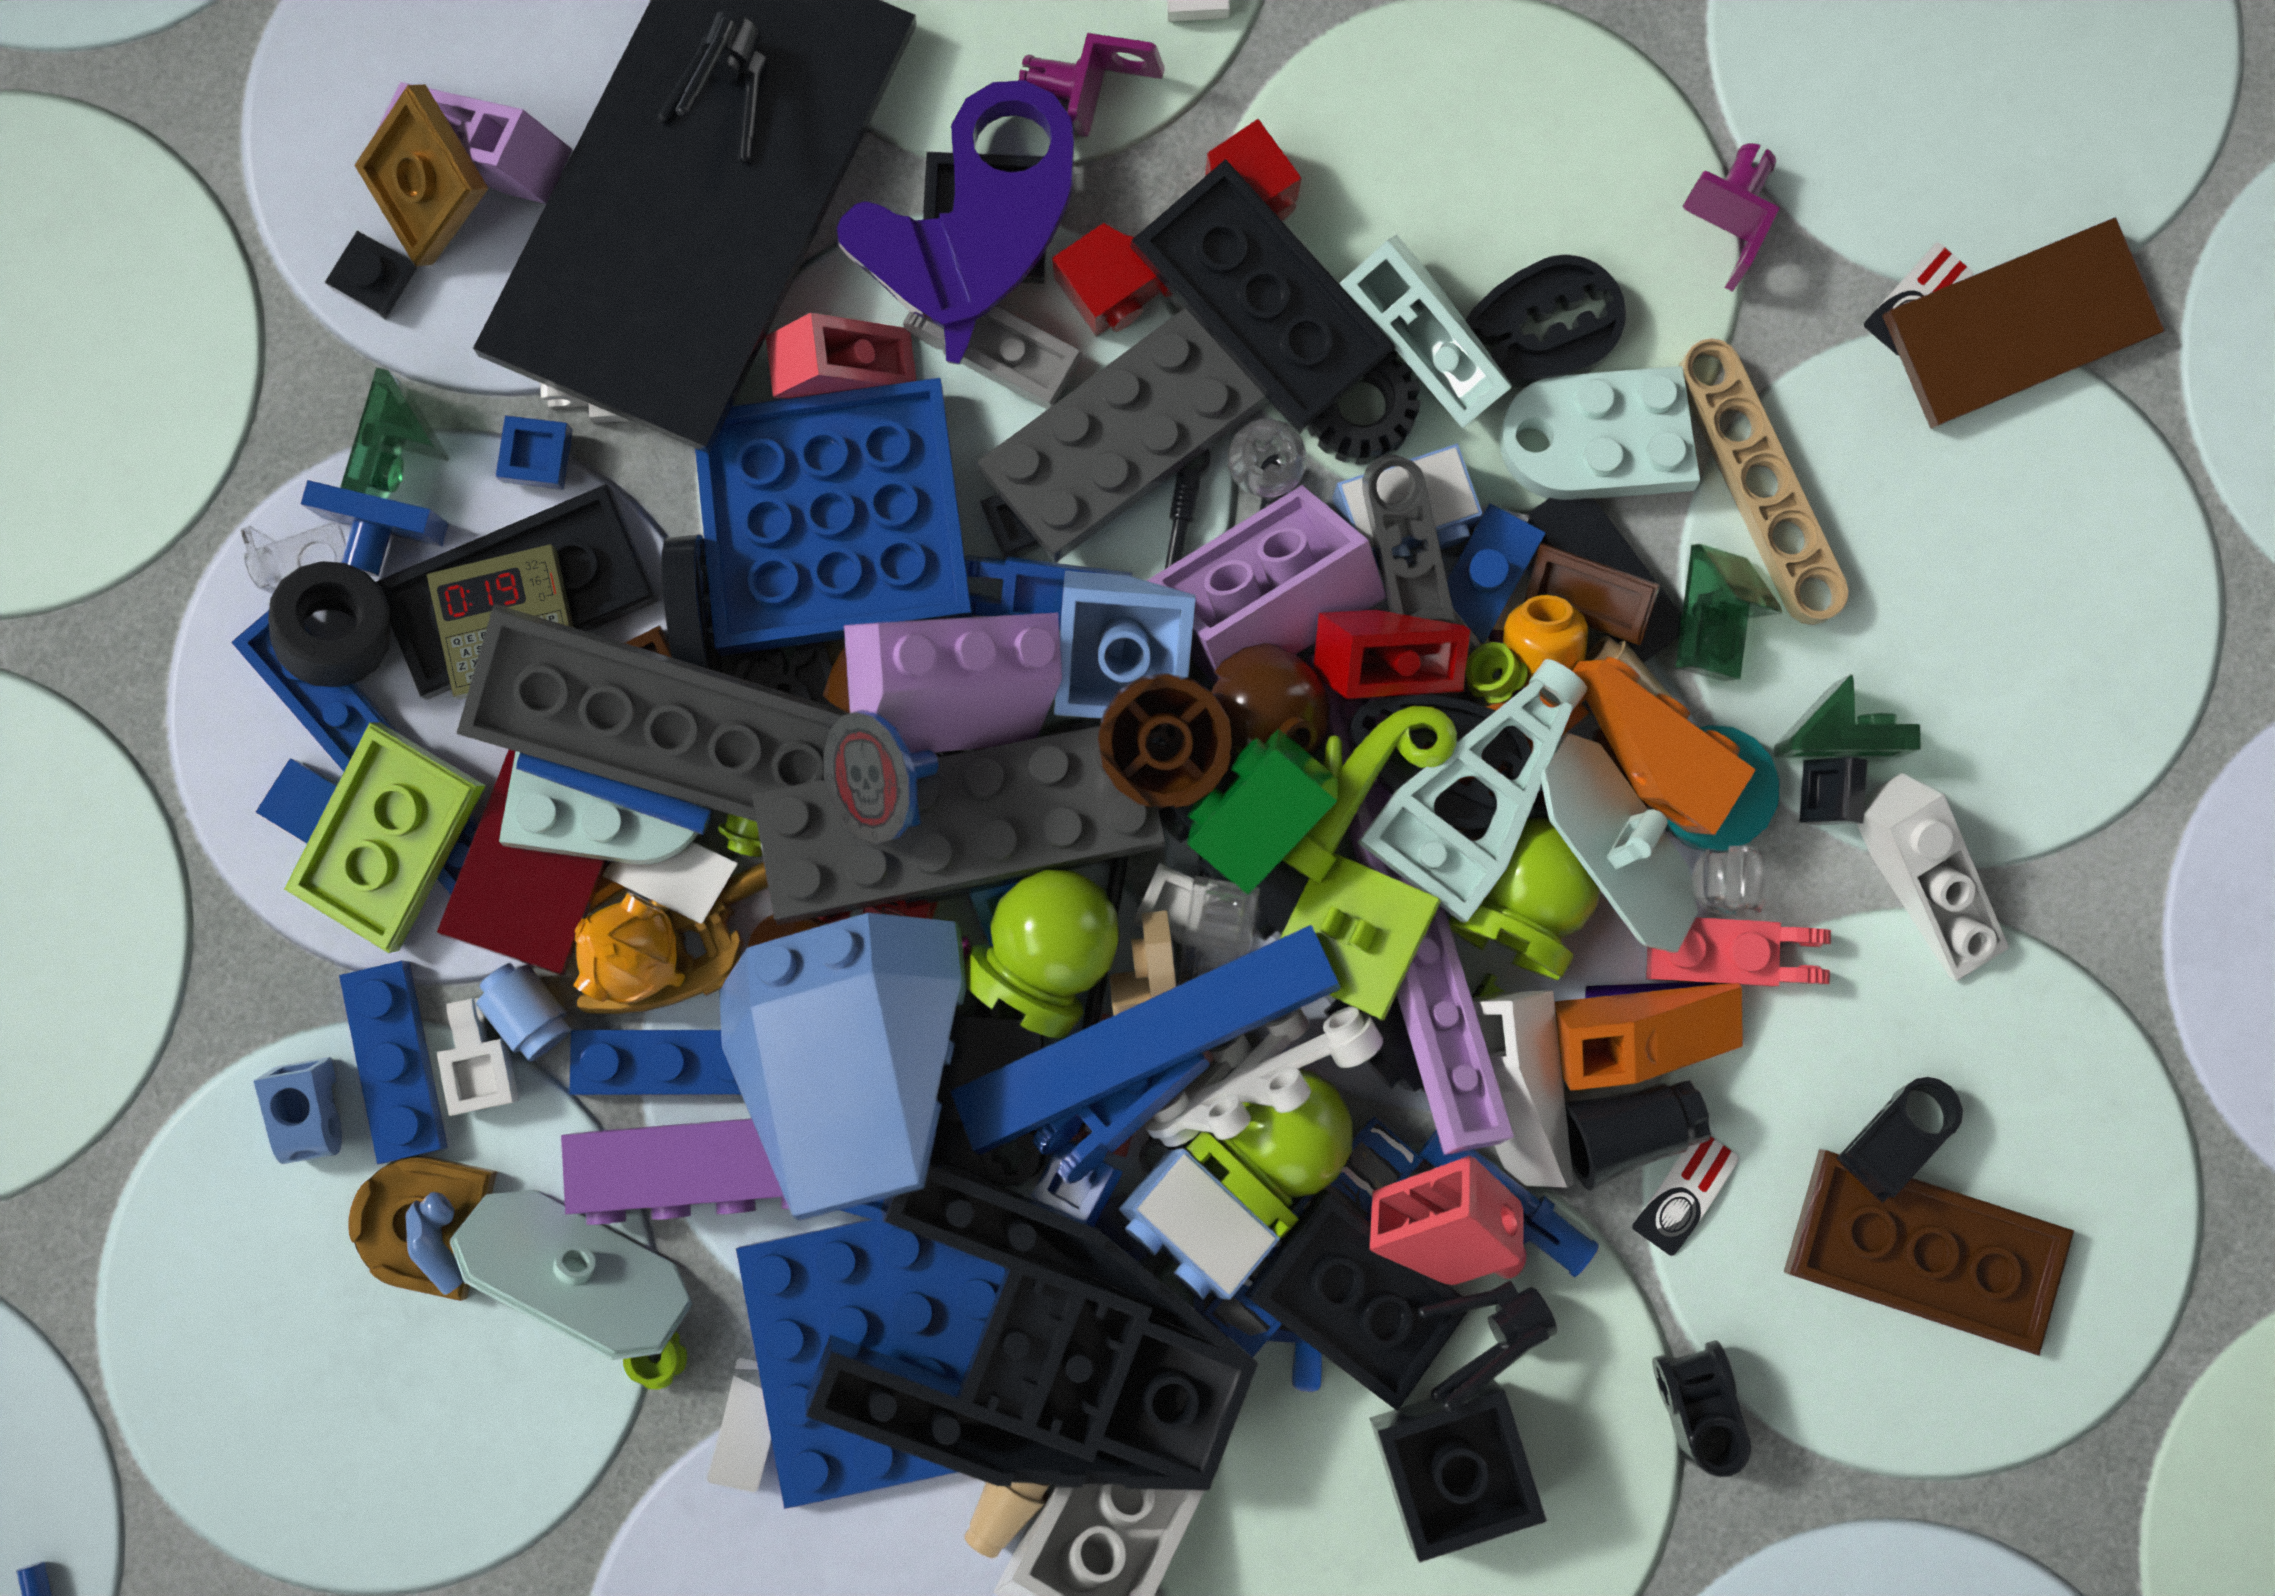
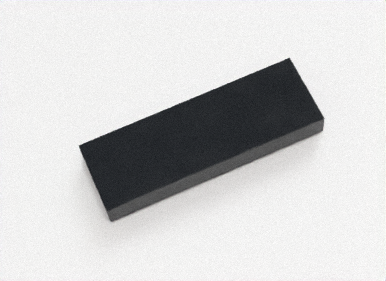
(1586, 531)

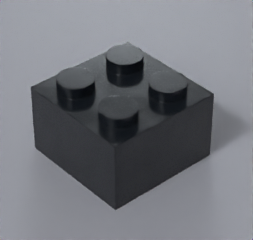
(1457, 1472)

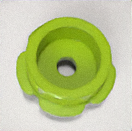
(1485, 662)
(742, 835)
(658, 1374)

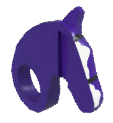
(998, 228)

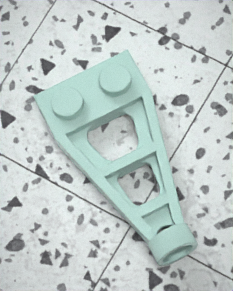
(1432, 852)

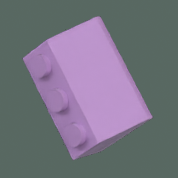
(1274, 579)
(956, 678)

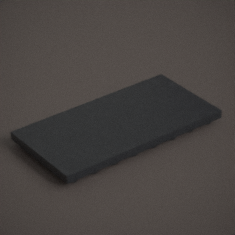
(666, 248)

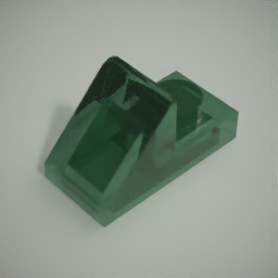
(388, 426)
(1716, 609)
(1831, 730)

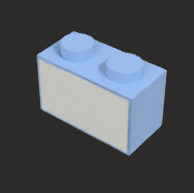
(1450, 496)
(1196, 1226)

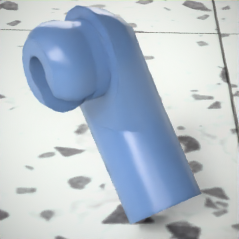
(426, 1242)

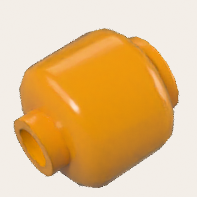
(1546, 630)

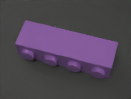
(666, 1170)

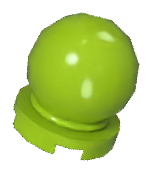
(1535, 903)
(1049, 942)
(1282, 1153)

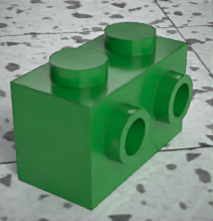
(1261, 810)

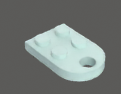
(1604, 434)
(572, 823)

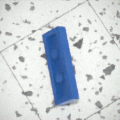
(393, 1061)
(649, 1063)

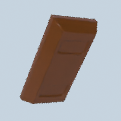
(1605, 596)

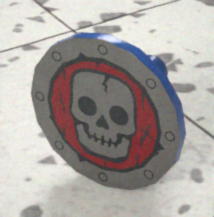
(874, 776)

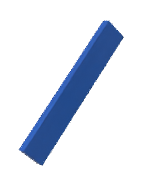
(333, 717)
(1145, 1040)

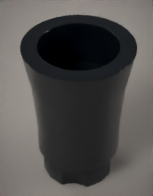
(1633, 1130)

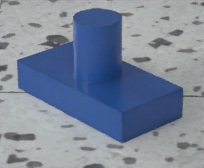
(372, 522)
(1491, 568)

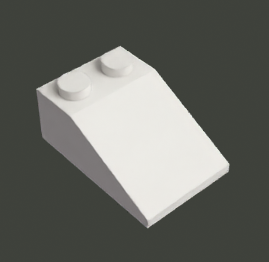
(1099, 1542)

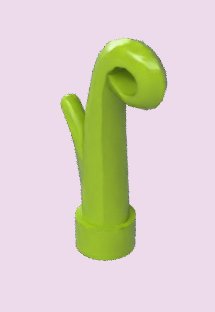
(1315, 850)

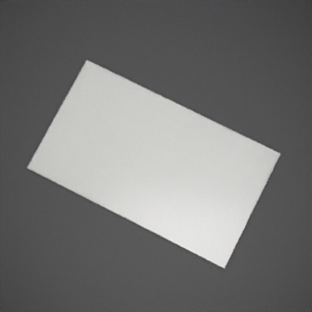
(682, 883)

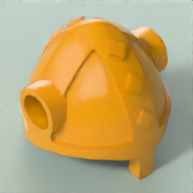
(626, 952)

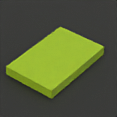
(384, 837)

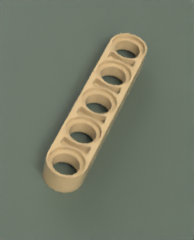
(1761, 513)

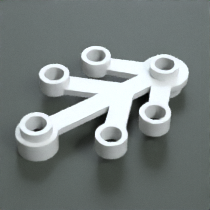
(1262, 1075)

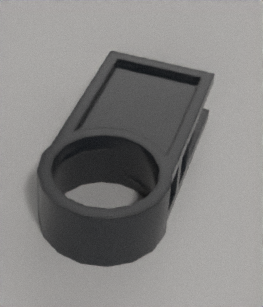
(1892, 1146)

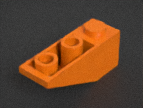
(1666, 758)
(1645, 1033)

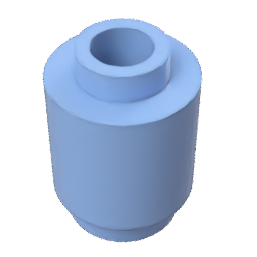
(523, 1010)

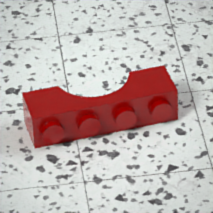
(1112, 282)

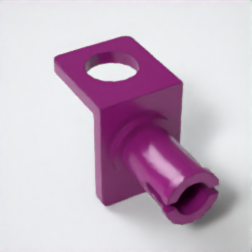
(1082, 80)
(1735, 204)

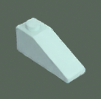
(1427, 330)

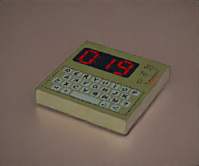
(467, 593)

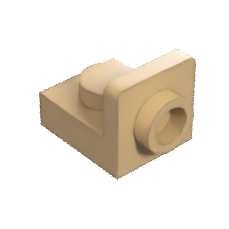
(1152, 965)

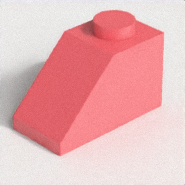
(837, 355)

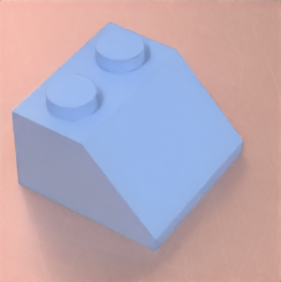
(1115, 634)

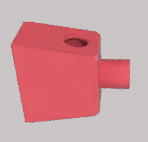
(1450, 1224)

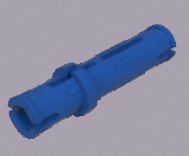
(1540, 1222)

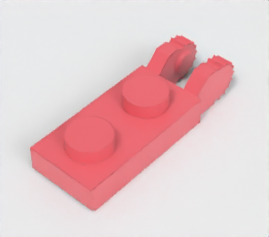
(1737, 953)

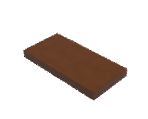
(2023, 322)
(1931, 1255)

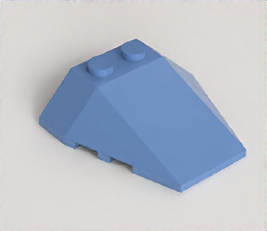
(845, 1053)

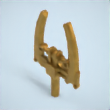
(703, 973)

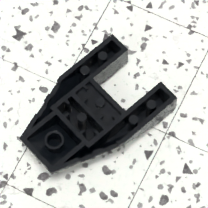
(1077, 1370)

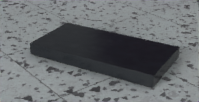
(1262, 296)
(597, 565)

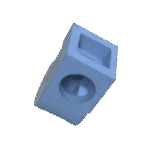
(300, 1110)

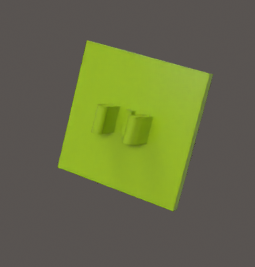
(1366, 930)

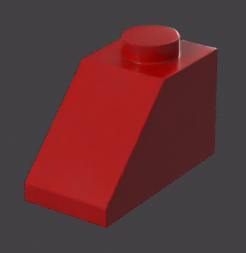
(1389, 654)

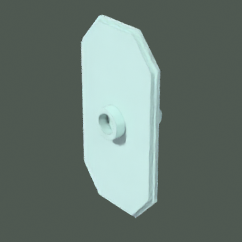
(1619, 843)
(571, 1274)

